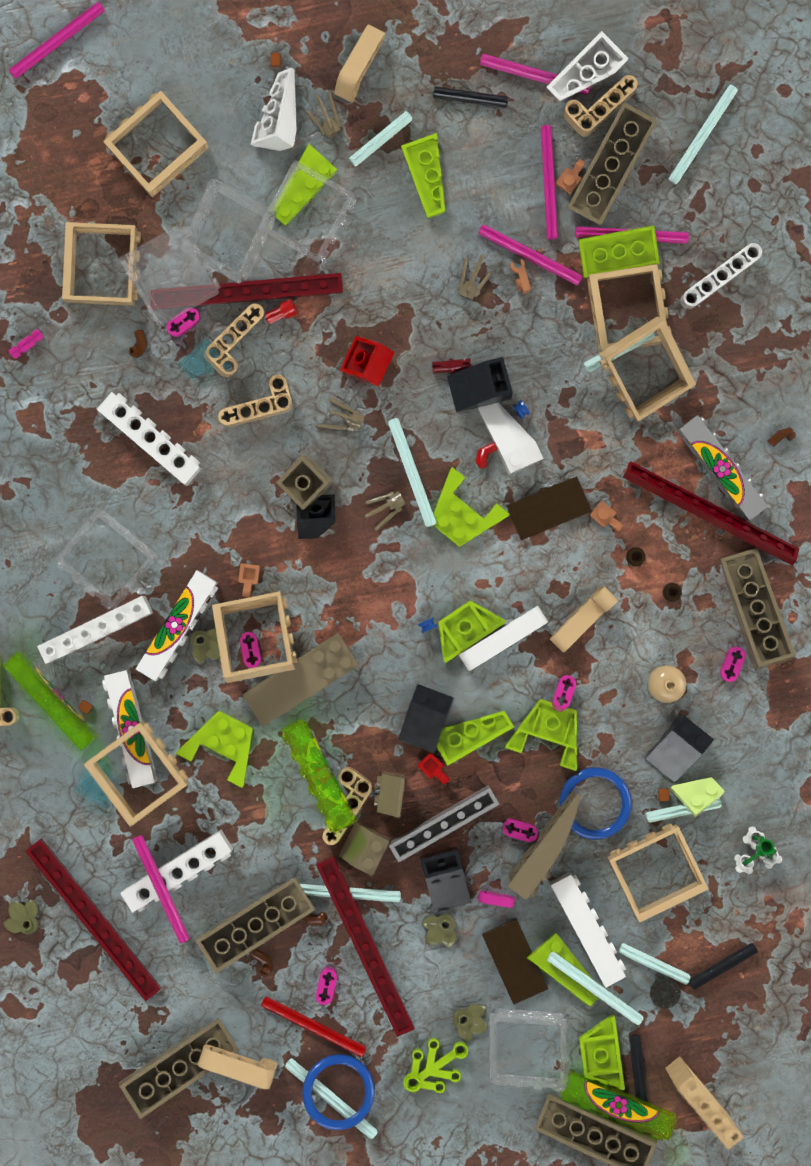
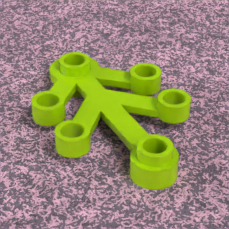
(433, 1068)

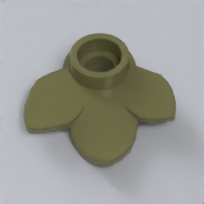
(208, 648)
(20, 915)
(438, 932)
(473, 1022)

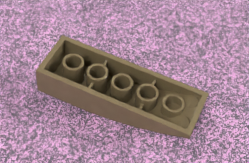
(612, 163)
(756, 610)
(311, 674)
(542, 853)
(254, 924)
(173, 1069)
(595, 1134)

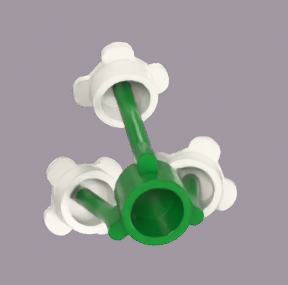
(764, 850)

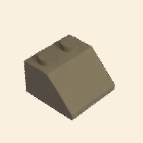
(305, 481)
(390, 794)
(364, 848)

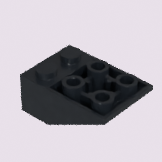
(480, 385)
(445, 879)

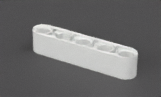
(729, 272)
(503, 638)

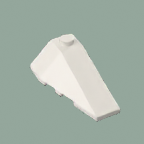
(594, 63)
(278, 123)
(512, 441)

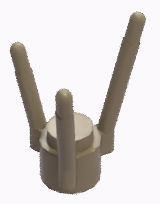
(330, 127)
(469, 289)
(354, 419)
(393, 501)

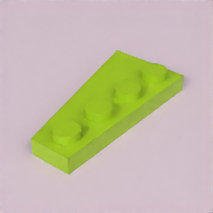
(424, 166)
(304, 186)
(468, 736)
(555, 944)

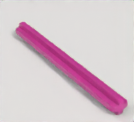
(56, 40)
(521, 70)
(549, 183)
(661, 236)
(530, 254)
(160, 889)

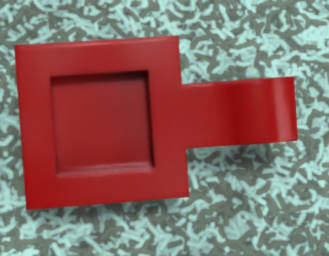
(432, 767)

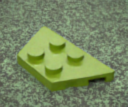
(465, 628)
(602, 1054)

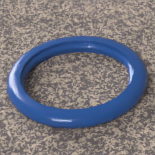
(624, 792)
(308, 1085)

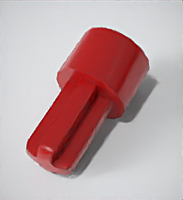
(287, 309)

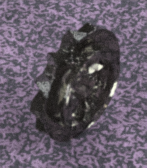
(667, 1001)

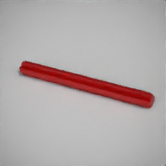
(313, 1026)

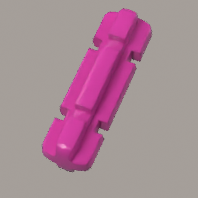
(26, 344)

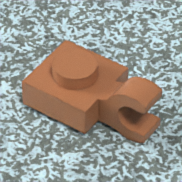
(569, 178)
(522, 280)
(604, 515)
(249, 576)

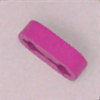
(186, 326)
(246, 651)
(737, 665)
(568, 694)
(518, 834)
(496, 899)
(321, 985)

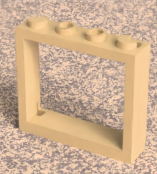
(177, 165)
(71, 231)
(596, 305)
(683, 384)
(221, 609)
(112, 792)
(671, 899)
(704, 1103)

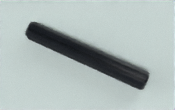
(470, 97)
(723, 966)
(638, 1067)

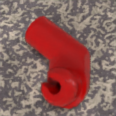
(482, 455)

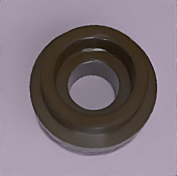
(641, 554)
(678, 592)

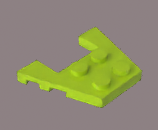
(457, 519)
(552, 726)
(225, 737)

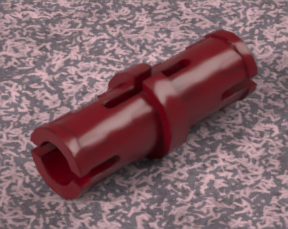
(451, 365)

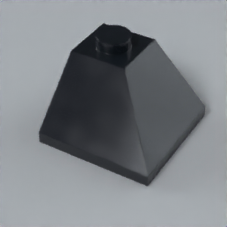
(316, 517)

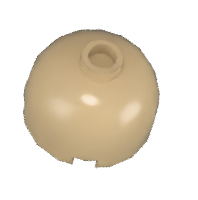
(667, 684)

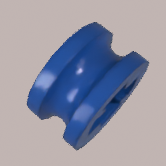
(521, 409)
(427, 625)

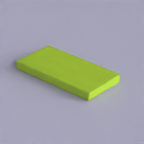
(619, 250)

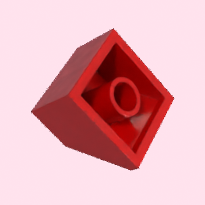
(367, 361)

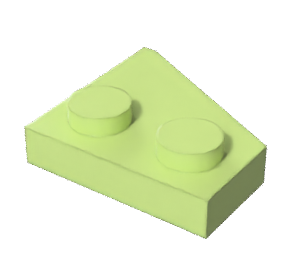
(698, 794)

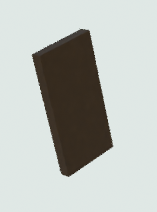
(548, 508)
(510, 956)

